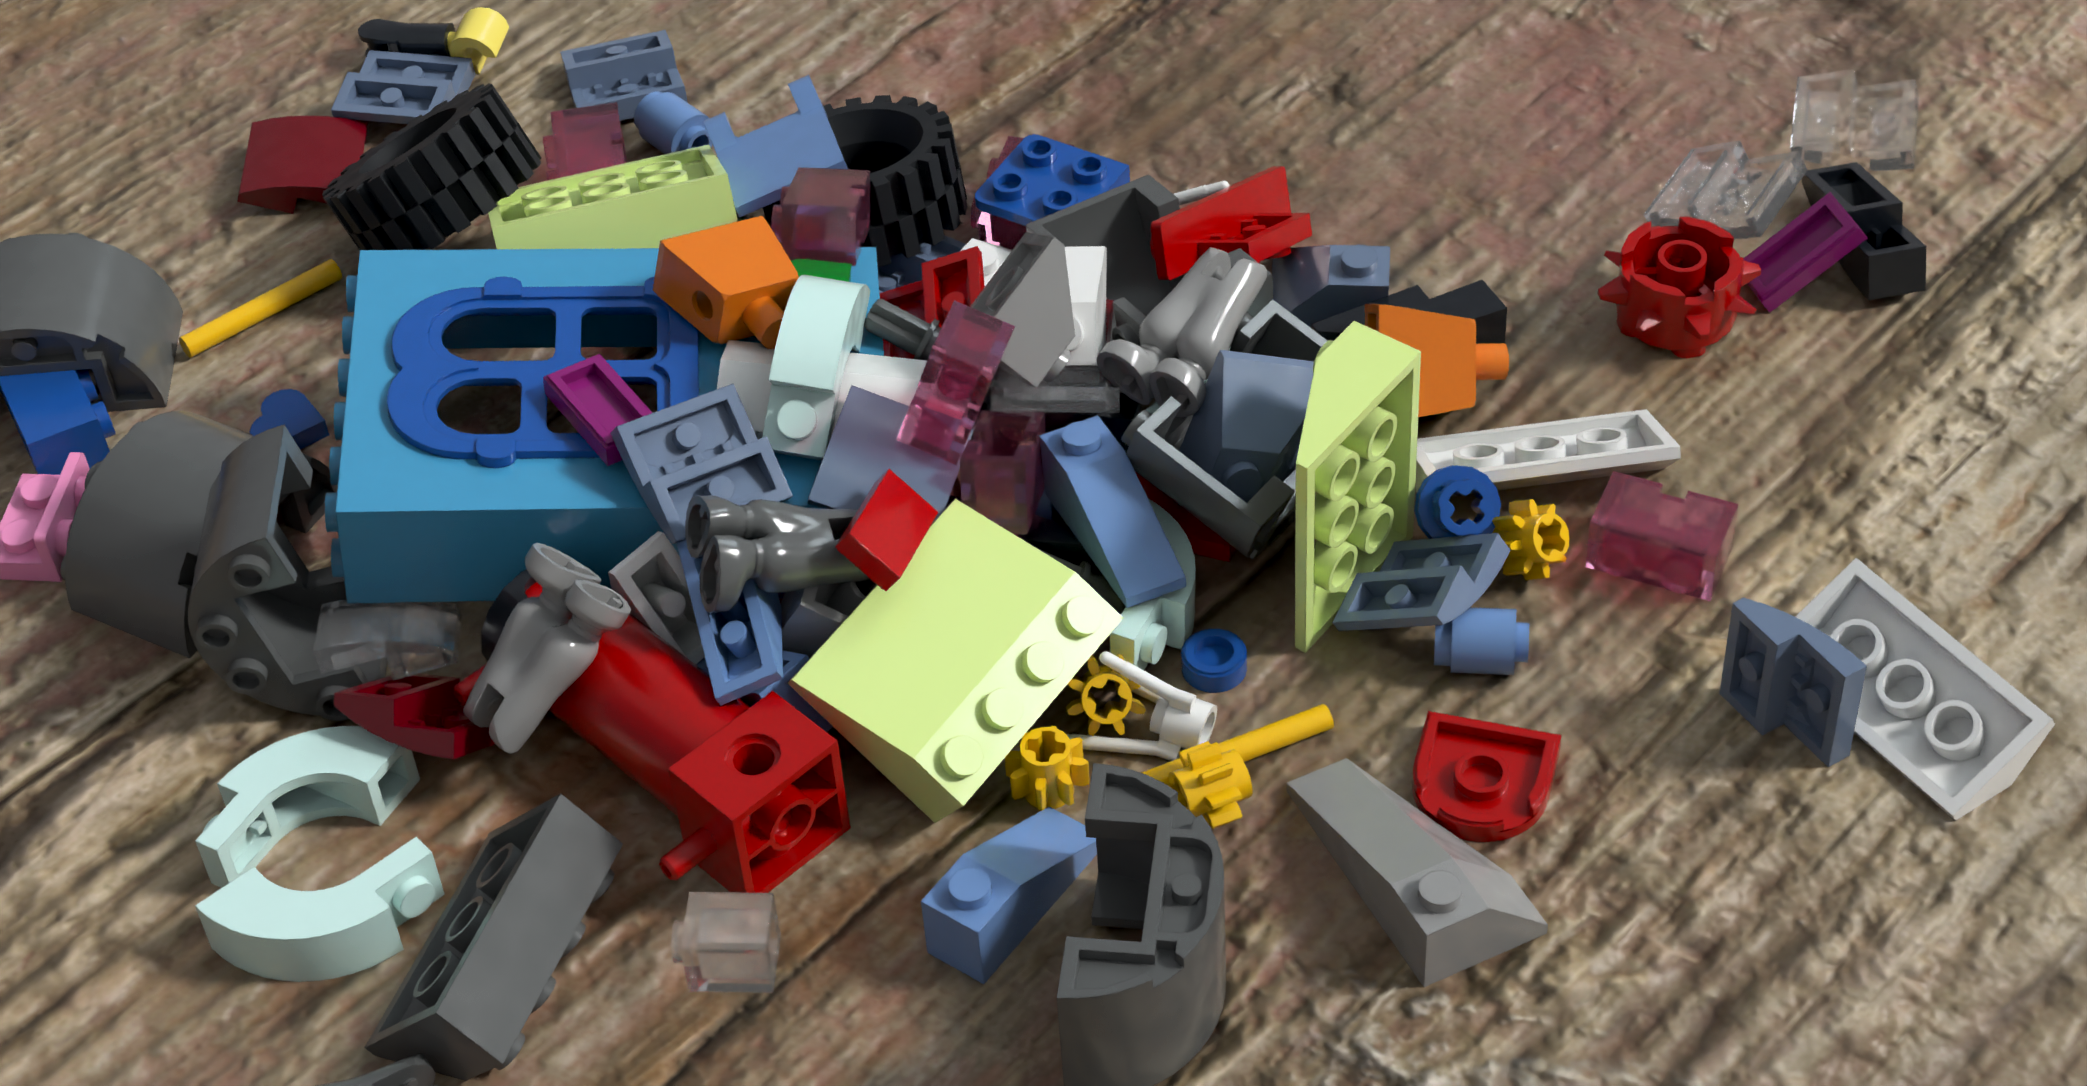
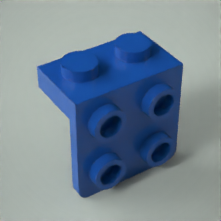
(1046, 178)

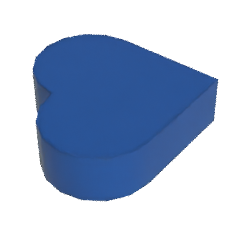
(295, 412)

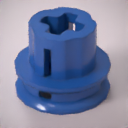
(1434, 508)

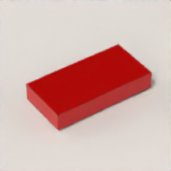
(886, 530)

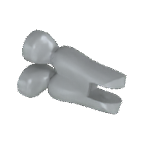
(1185, 333)
(543, 646)

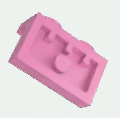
(39, 522)

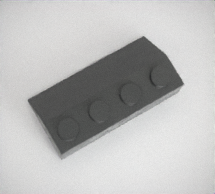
(499, 942)

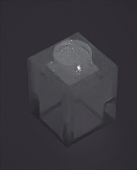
(728, 942)

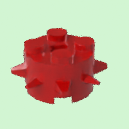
(1679, 285)

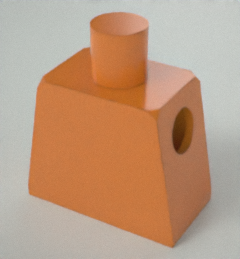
(727, 280)
(1448, 354)

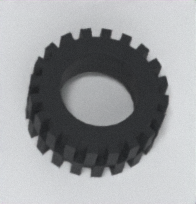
(912, 171)
(434, 174)

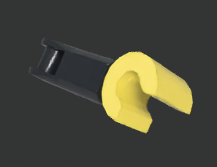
(476, 38)

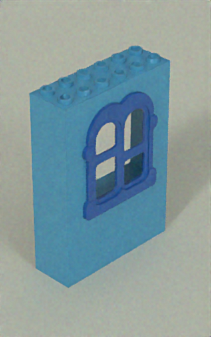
(457, 511)

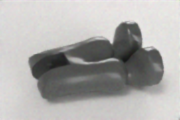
(768, 542)

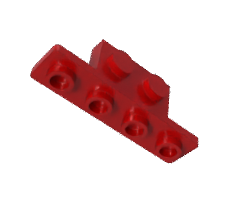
(1243, 216)

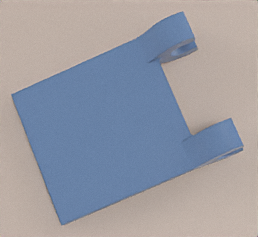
(770, 156)

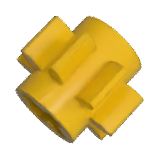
(1534, 537)
(1113, 711)
(1047, 768)
(1212, 783)

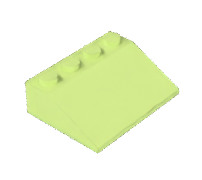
(618, 205)
(1353, 470)
(955, 658)

